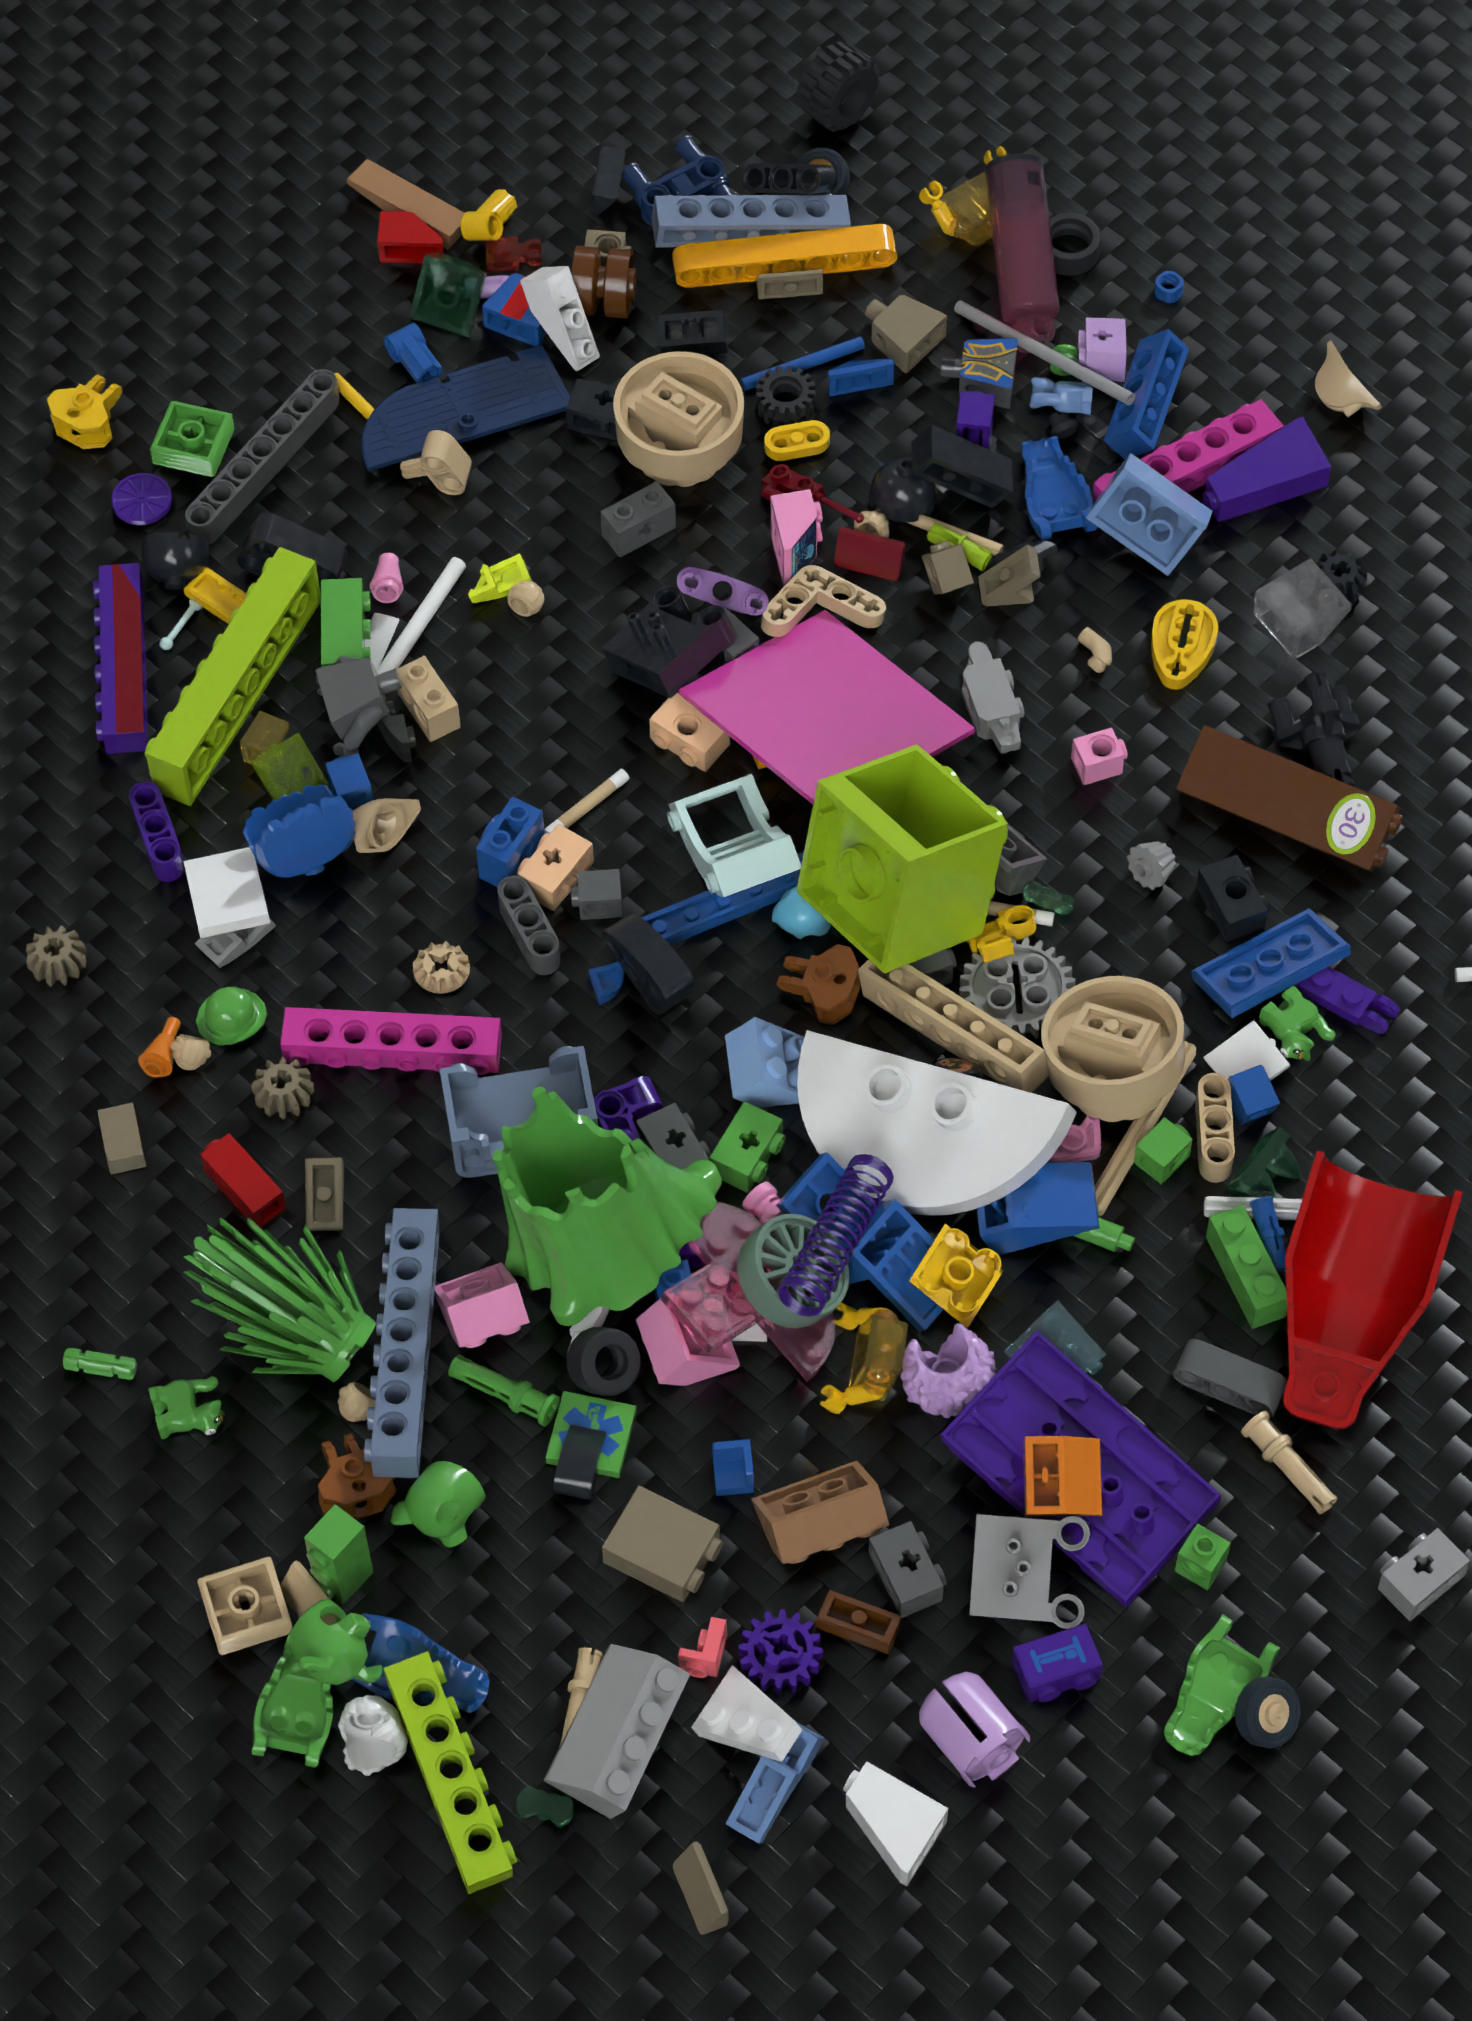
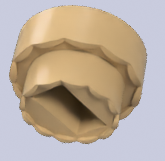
(679, 417)
(1114, 1046)

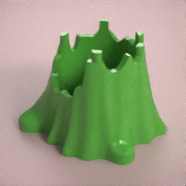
(594, 1209)

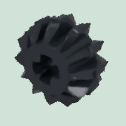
(1345, 574)

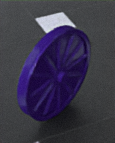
(141, 499)

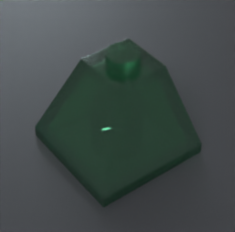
(448, 293)

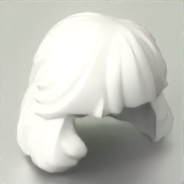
(372, 1734)

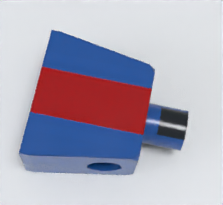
(510, 313)

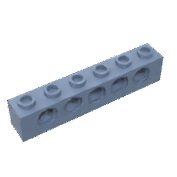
(725, 217)

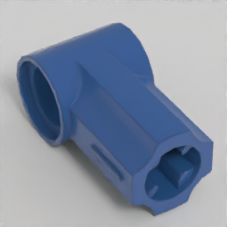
(410, 349)

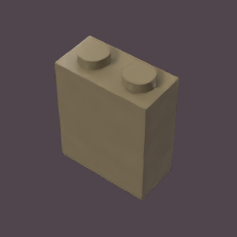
(662, 1544)

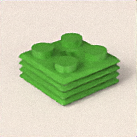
(192, 438)

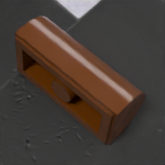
(858, 1622)

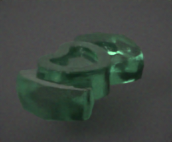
(1048, 898)
(545, 1806)

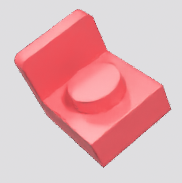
(709, 1651)

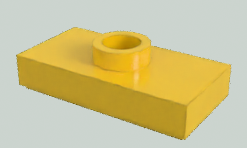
(215, 594)

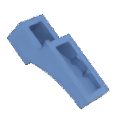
(771, 1787)

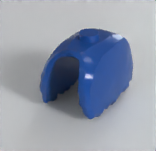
(300, 832)

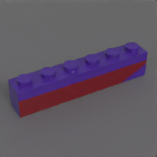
(122, 658)

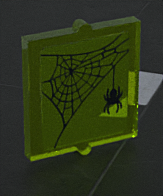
(288, 768)

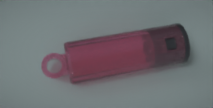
(1023, 245)

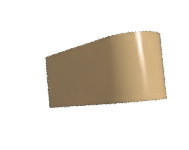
(1214, 1142)

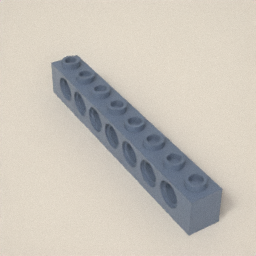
(401, 1453)

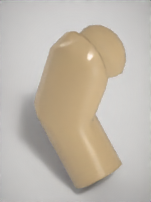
(1100, 649)

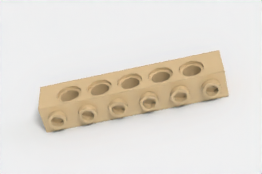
(956, 1025)

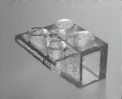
(1300, 608)

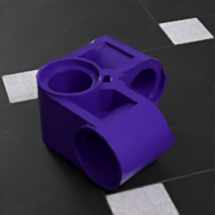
(630, 1103)

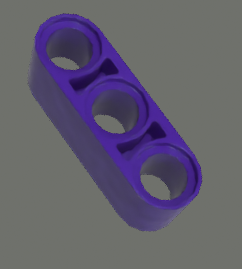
(159, 844)

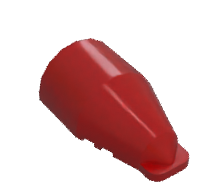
(1356, 1285)

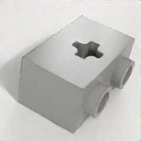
(1414, 1591)

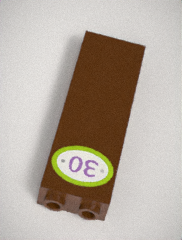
(1290, 799)

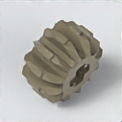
(56, 956)
(295, 1084)

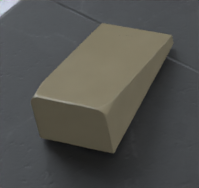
(121, 1138)
(324, 1194)

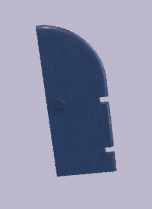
(467, 407)

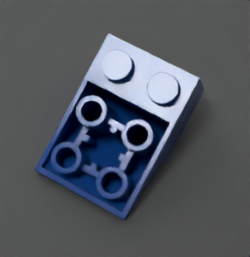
(1045, 1208)

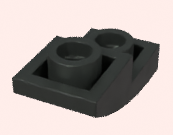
(397, 734)

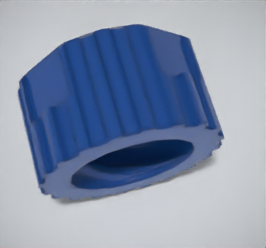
(1168, 295)

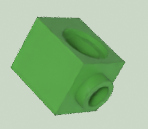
(1163, 1150)
(1202, 1556)

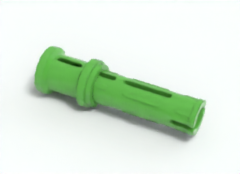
(518, 1395)

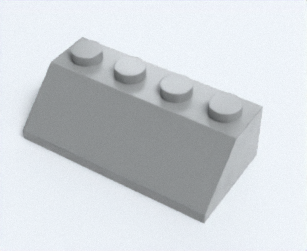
(616, 1729)

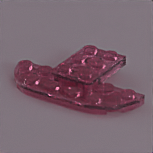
(715, 1307)

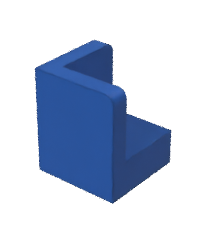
(1252, 1094)
(733, 1467)

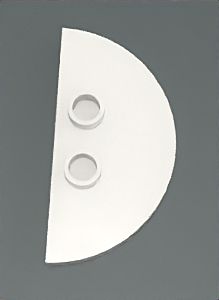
(939, 1131)

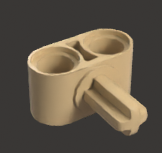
(442, 462)

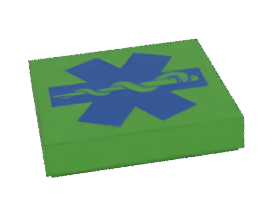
(597, 1414)

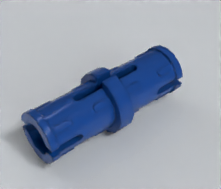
(1269, 1230)

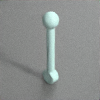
(167, 642)

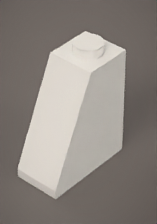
(894, 1818)

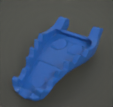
(1054, 491)
(400, 1641)

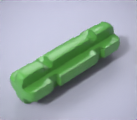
(99, 1363)

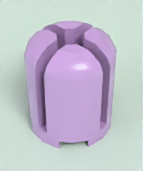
(956, 1741)

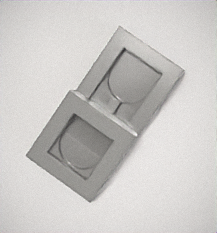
(230, 945)

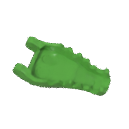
(1211, 1688)
(293, 1711)

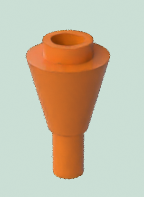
(158, 1058)

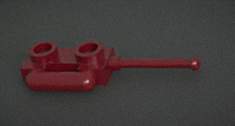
(784, 480)

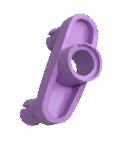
(743, 596)

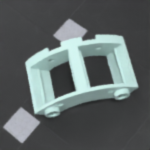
(745, 859)

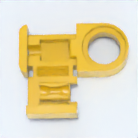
(997, 935)

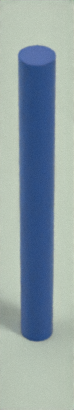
(809, 360)

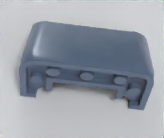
(483, 1105)

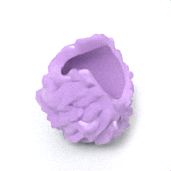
(950, 1379)

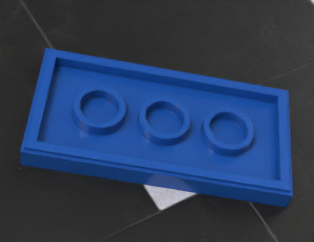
(1270, 962)

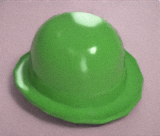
(230, 1016)

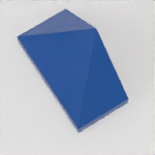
(860, 376)

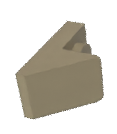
(1011, 579)

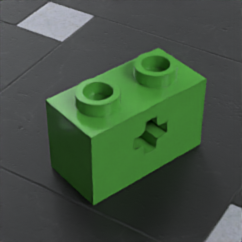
(748, 1146)

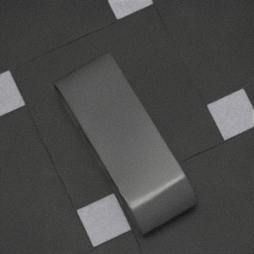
(528, 911)
(1229, 1378)

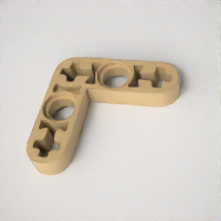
(817, 585)

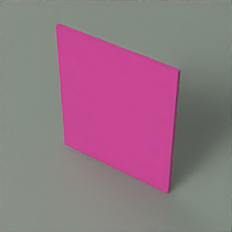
(822, 704)

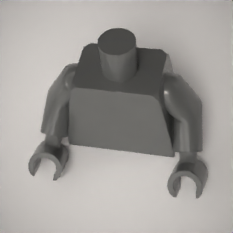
(355, 698)

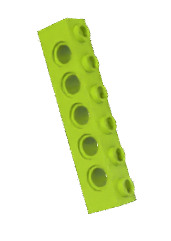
(476, 1868)

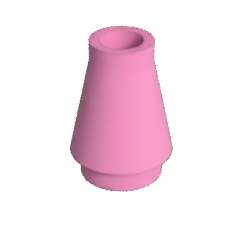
(387, 580)

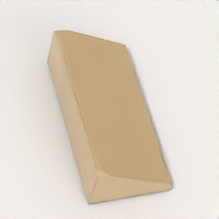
(302, 1592)

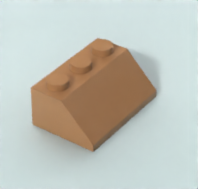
(821, 1512)

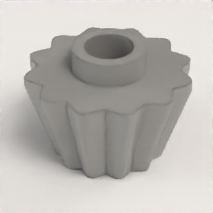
(1151, 863)

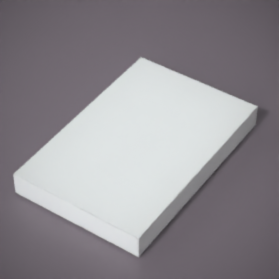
(226, 892)

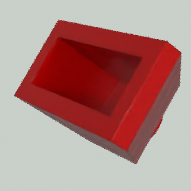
(405, 238)

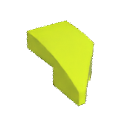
(498, 579)

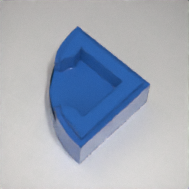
(606, 981)

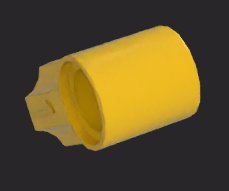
(488, 220)

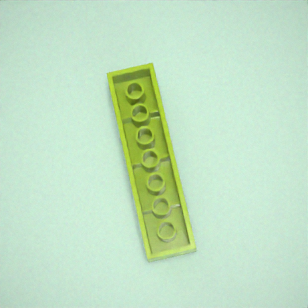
(233, 676)

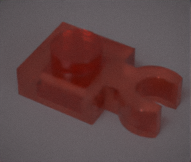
(508, 252)

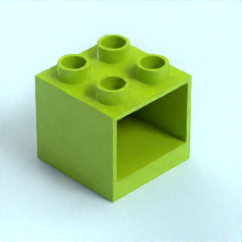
(901, 857)

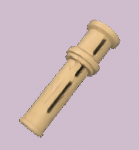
(1278, 1449)

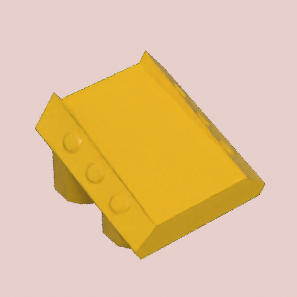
(957, 1274)

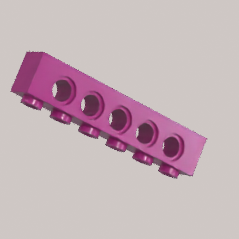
(1207, 450)
(375, 1029)

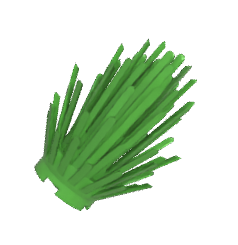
(300, 1320)

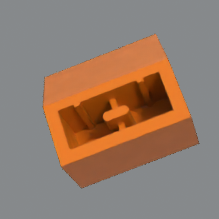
(1062, 1476)

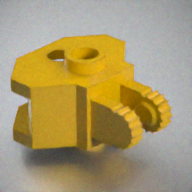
(84, 412)

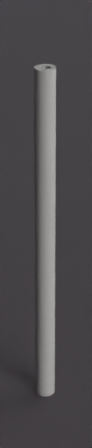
(1045, 353)

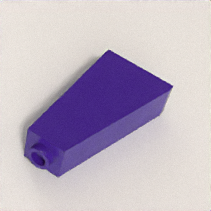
(1268, 473)

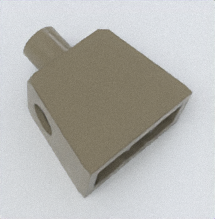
(905, 330)

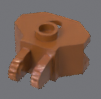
(828, 982)
(352, 1481)

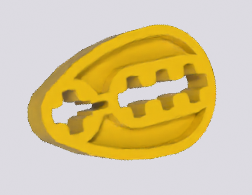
(1166, 638)

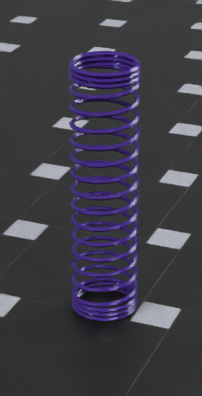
(861, 1159)

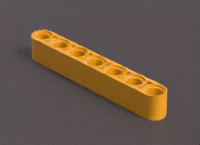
(747, 257)

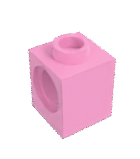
(1093, 767)

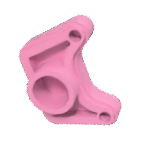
(1080, 1143)

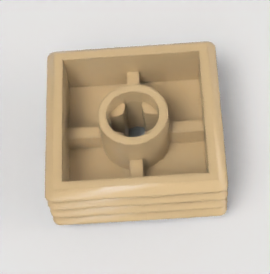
(249, 1582)

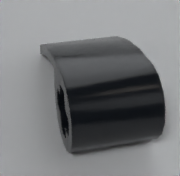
(578, 1462)

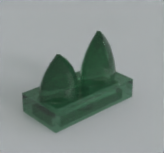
(1268, 1154)

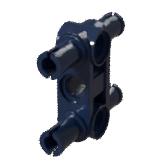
(685, 181)

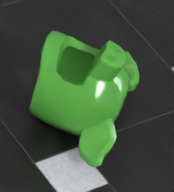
(441, 1502)
(333, 1651)

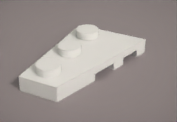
(746, 1719)

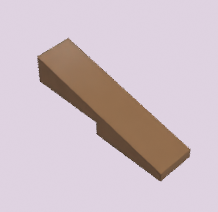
(397, 194)

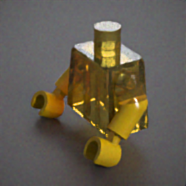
(964, 209)
(876, 1356)

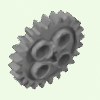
(1045, 986)

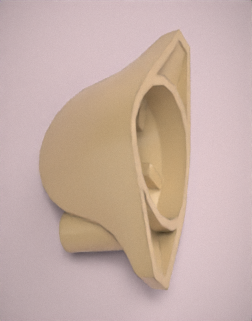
(1339, 387)
(383, 823)

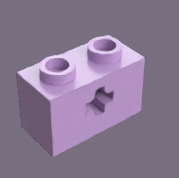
(1104, 347)

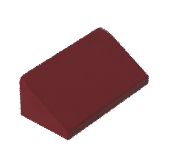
(869, 554)

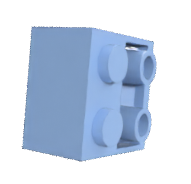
(764, 1063)

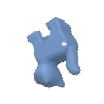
(1063, 395)

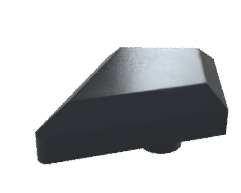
(1044, 549)

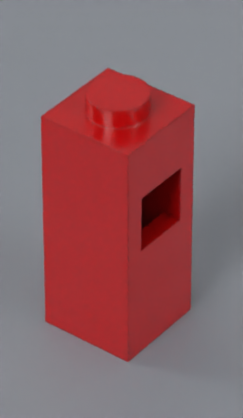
(242, 1180)

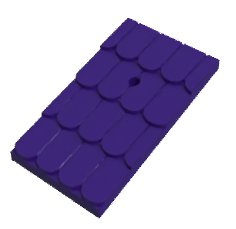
(1145, 1488)

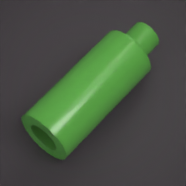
(1108, 1236)

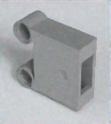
(1015, 1568)

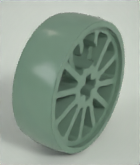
(790, 1235)

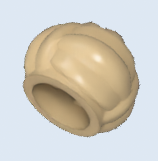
(873, 523)
(525, 598)
(190, 1051)
(354, 1402)

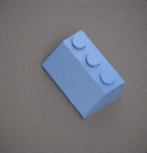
(1149, 514)

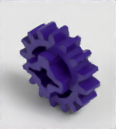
(790, 1664)

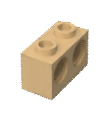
(428, 699)

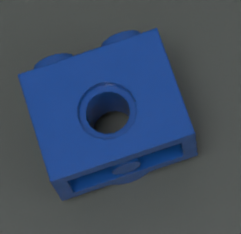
(509, 840)

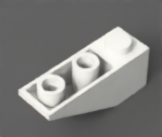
(560, 312)

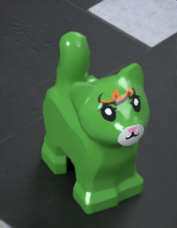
(1292, 1021)
(182, 1413)

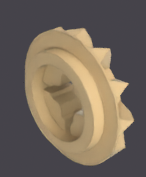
(442, 980)

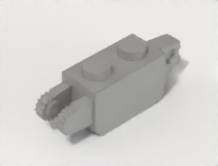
(991, 700)

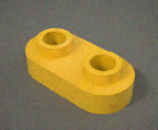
(795, 440)

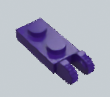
(1348, 999)

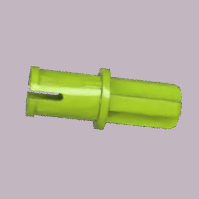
(974, 554)

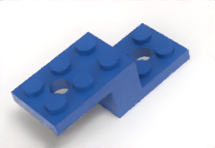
(889, 1246)

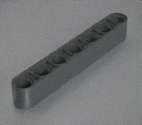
(263, 456)

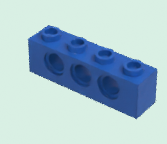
(1153, 381)

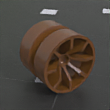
(611, 282)

